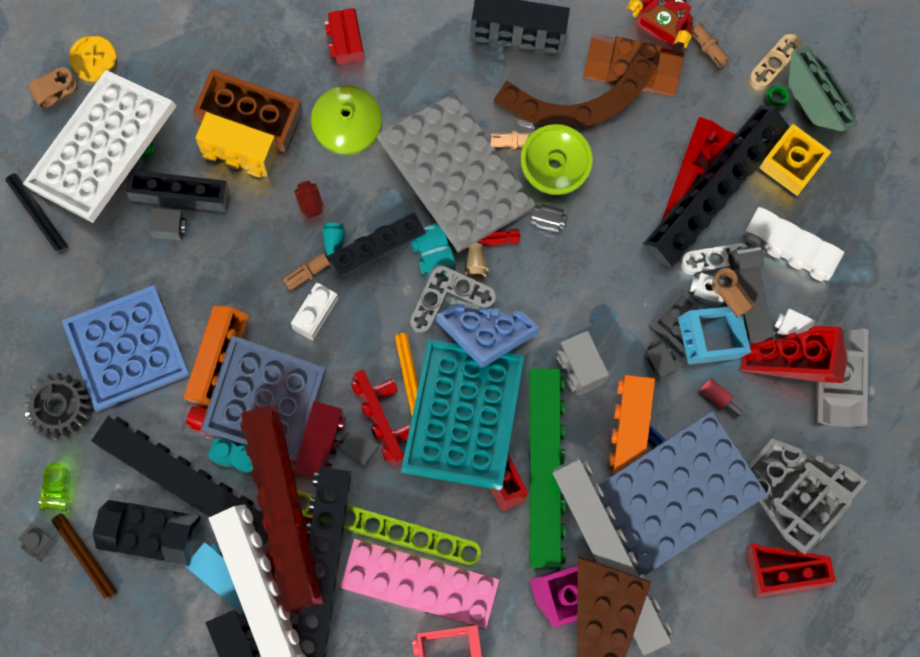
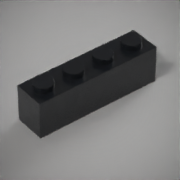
(177, 190)

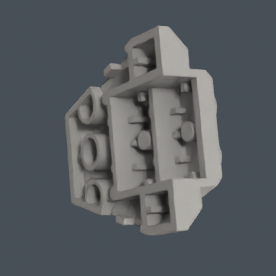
(804, 492)

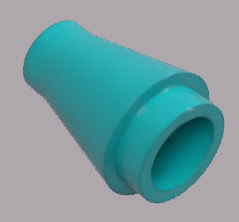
(333, 237)

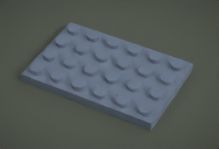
(680, 492)

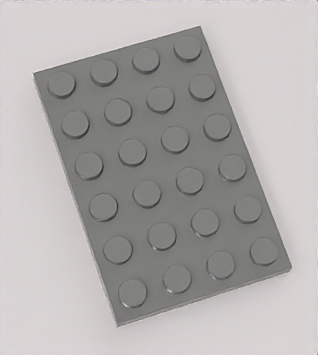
(456, 172)

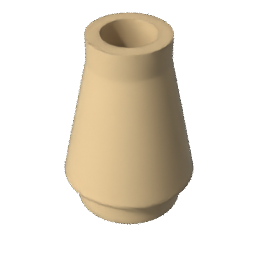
(476, 263)

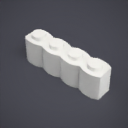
(793, 244)

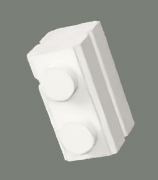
(314, 311)

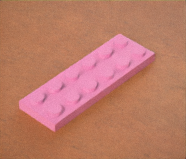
(419, 583)

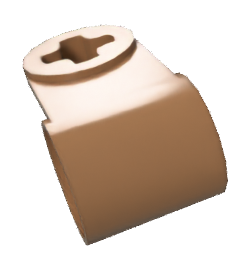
(49, 88)

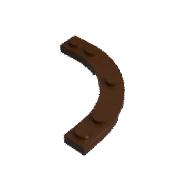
(581, 114)

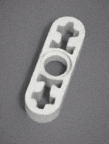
(697, 256)

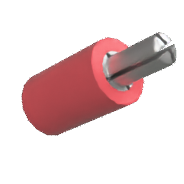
(720, 397)

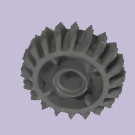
(46, 395)

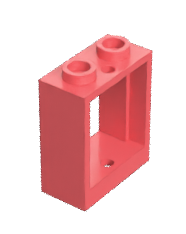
(471, 631)

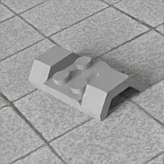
(847, 402)

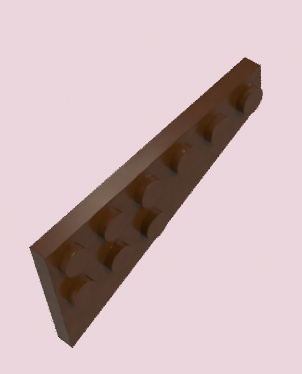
(607, 609)

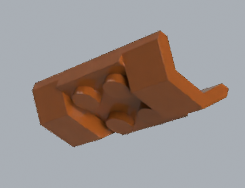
(611, 58)

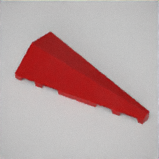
(705, 145)

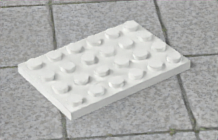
(99, 145)

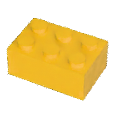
(236, 145)

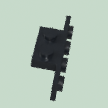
(377, 244)

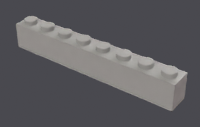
(608, 544)

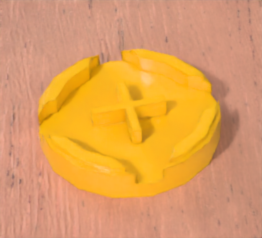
(92, 57)

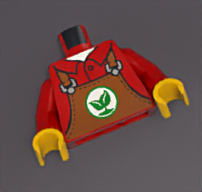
(664, 19)

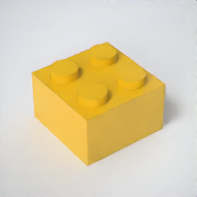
(795, 159)

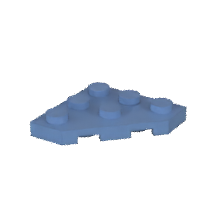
(486, 331)

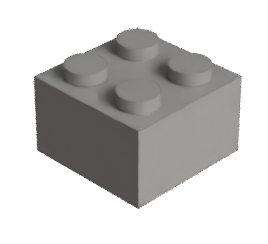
(581, 363)

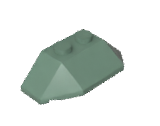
(819, 92)

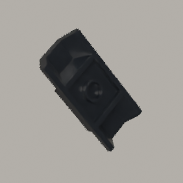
(144, 531)

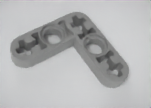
(447, 285)

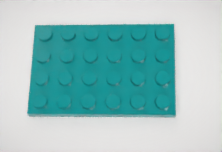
(462, 417)

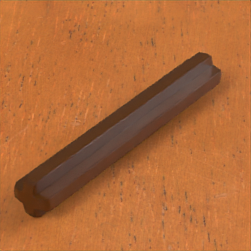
(84, 556)

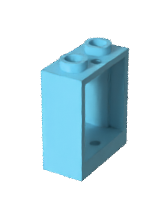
(695, 342)

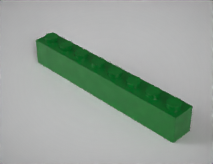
(544, 456)

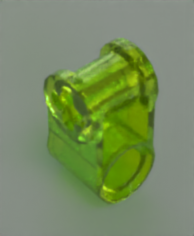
(55, 489)

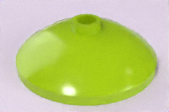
(347, 133)
(560, 145)

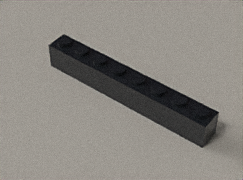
(170, 472)

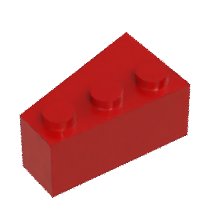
(786, 571)

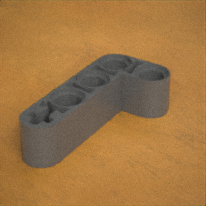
(747, 264)

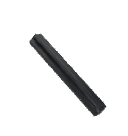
(36, 213)

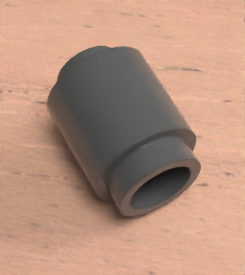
(548, 218)

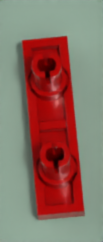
(371, 408)

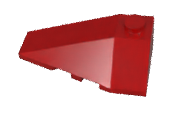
(808, 356)

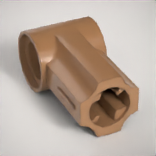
(733, 295)

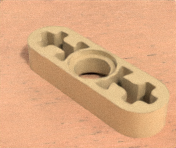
(773, 72)

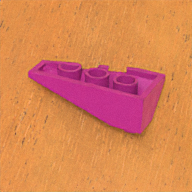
(557, 595)

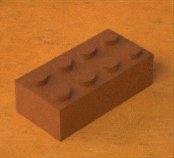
(249, 106)

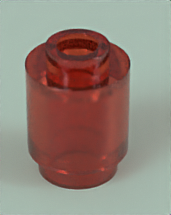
(309, 199)

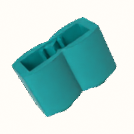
(433, 250)
(228, 455)

